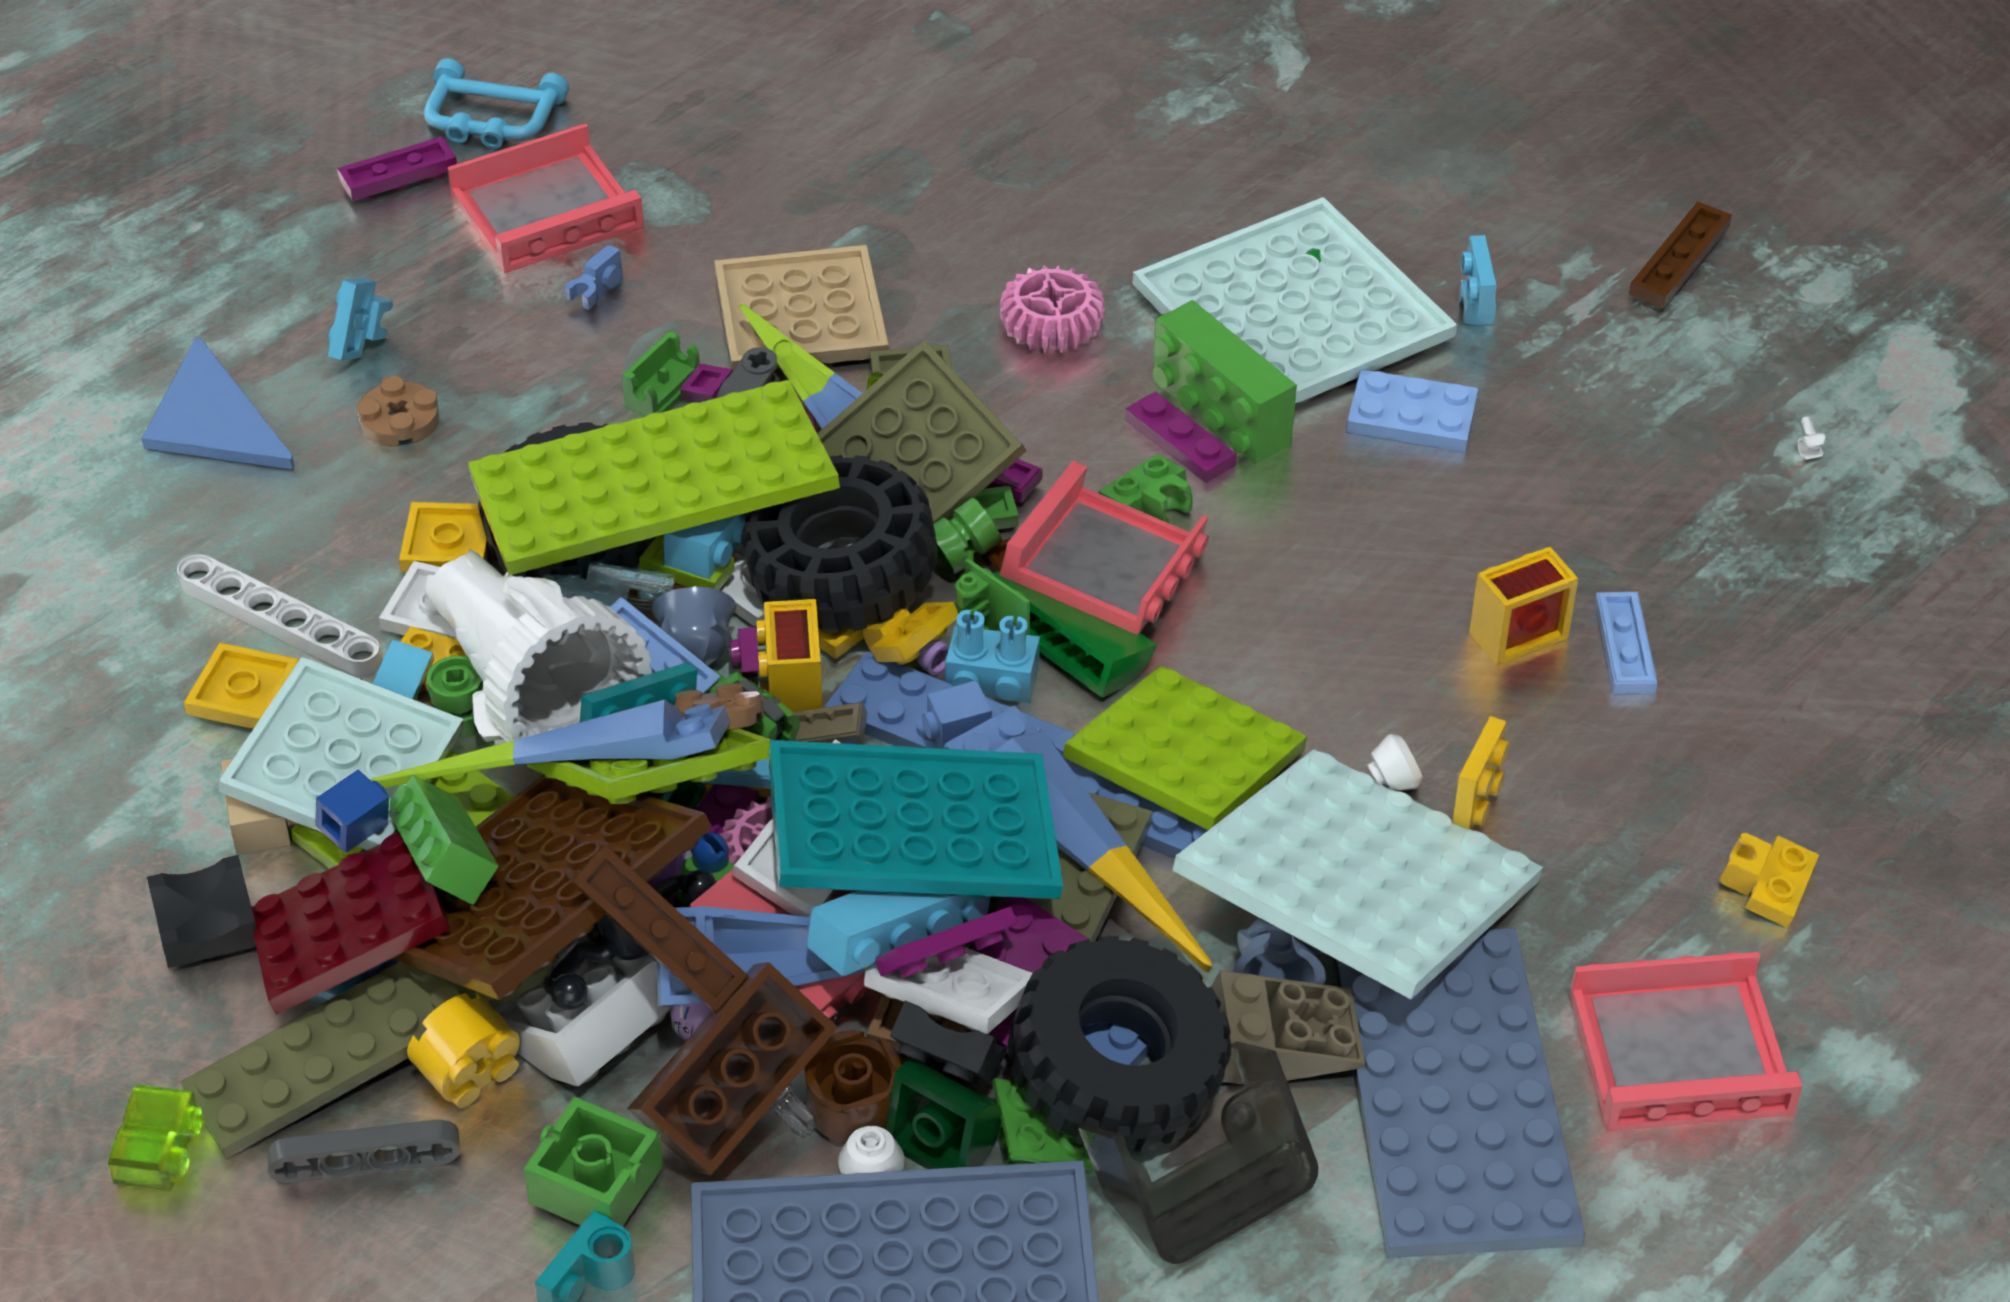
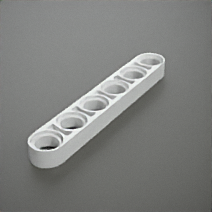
(283, 609)

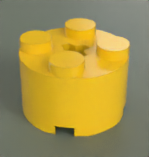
(465, 1048)

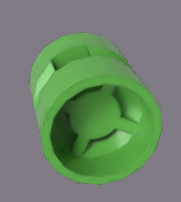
(965, 534)
(451, 689)

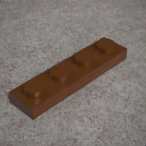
(1680, 254)
(659, 928)

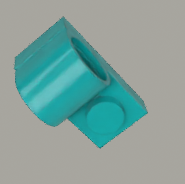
(585, 1261)

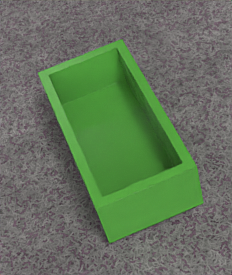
(1224, 382)

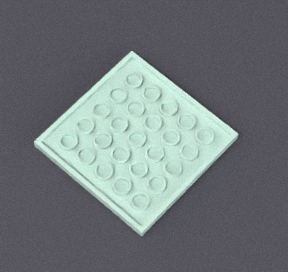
(1301, 314)
(1359, 871)

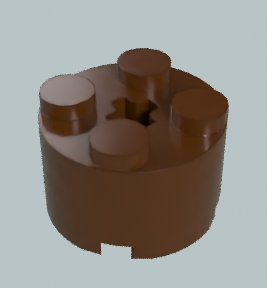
(850, 1084)

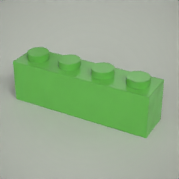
(442, 839)

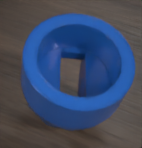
(705, 856)

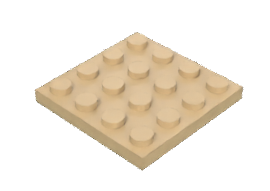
(813, 297)

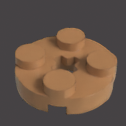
(416, 408)
(740, 706)

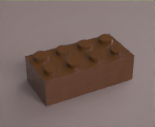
(733, 1068)

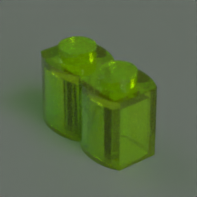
(154, 1138)

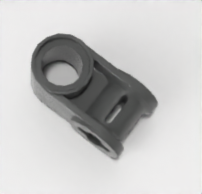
(752, 371)

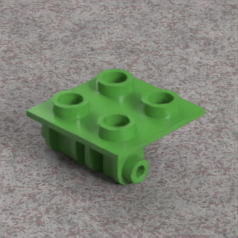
(985, 593)
(1027, 1133)

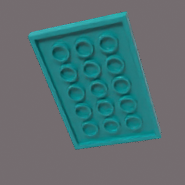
(912, 820)

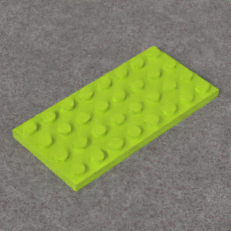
(651, 476)

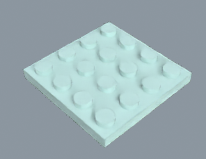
(325, 730)

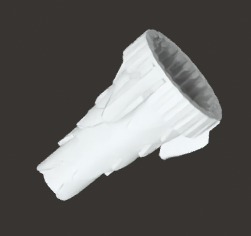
(532, 646)

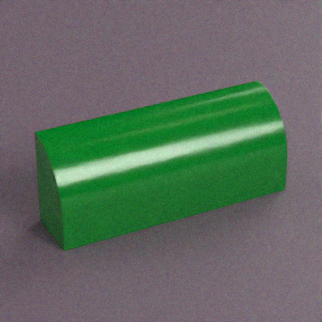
(1084, 645)

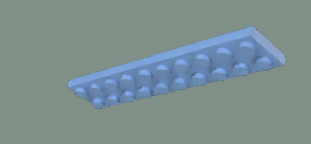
(898, 698)

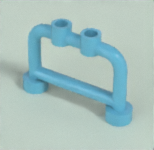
(449, 78)

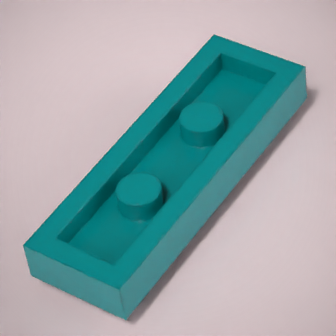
(639, 692)

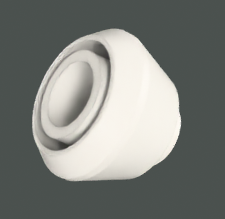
(1395, 765)
(870, 1151)

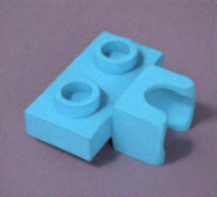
(1479, 289)
(356, 318)

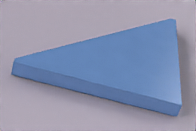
(212, 417)

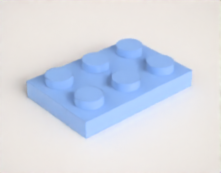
(1412, 410)

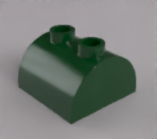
(940, 1119)

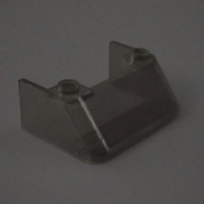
(1224, 1189)

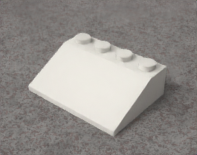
(582, 1040)

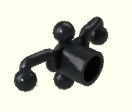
(610, 941)

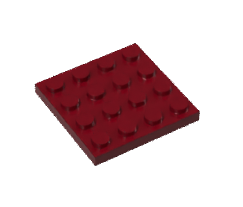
(344, 922)

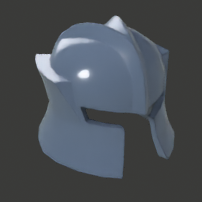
(697, 620)
(1277, 954)

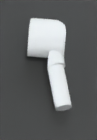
(1810, 444)

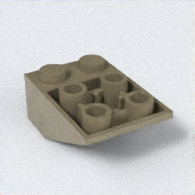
(1302, 1021)

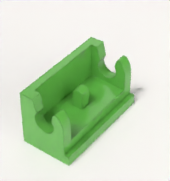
(657, 376)

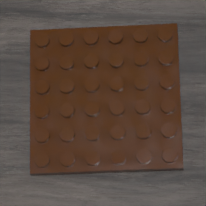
(529, 901)

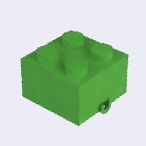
(593, 1164)

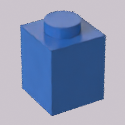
(352, 810)

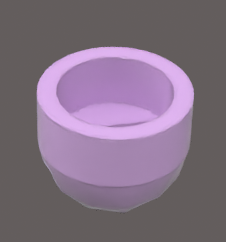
(933, 657)

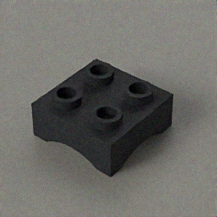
(203, 912)
(964, 1054)

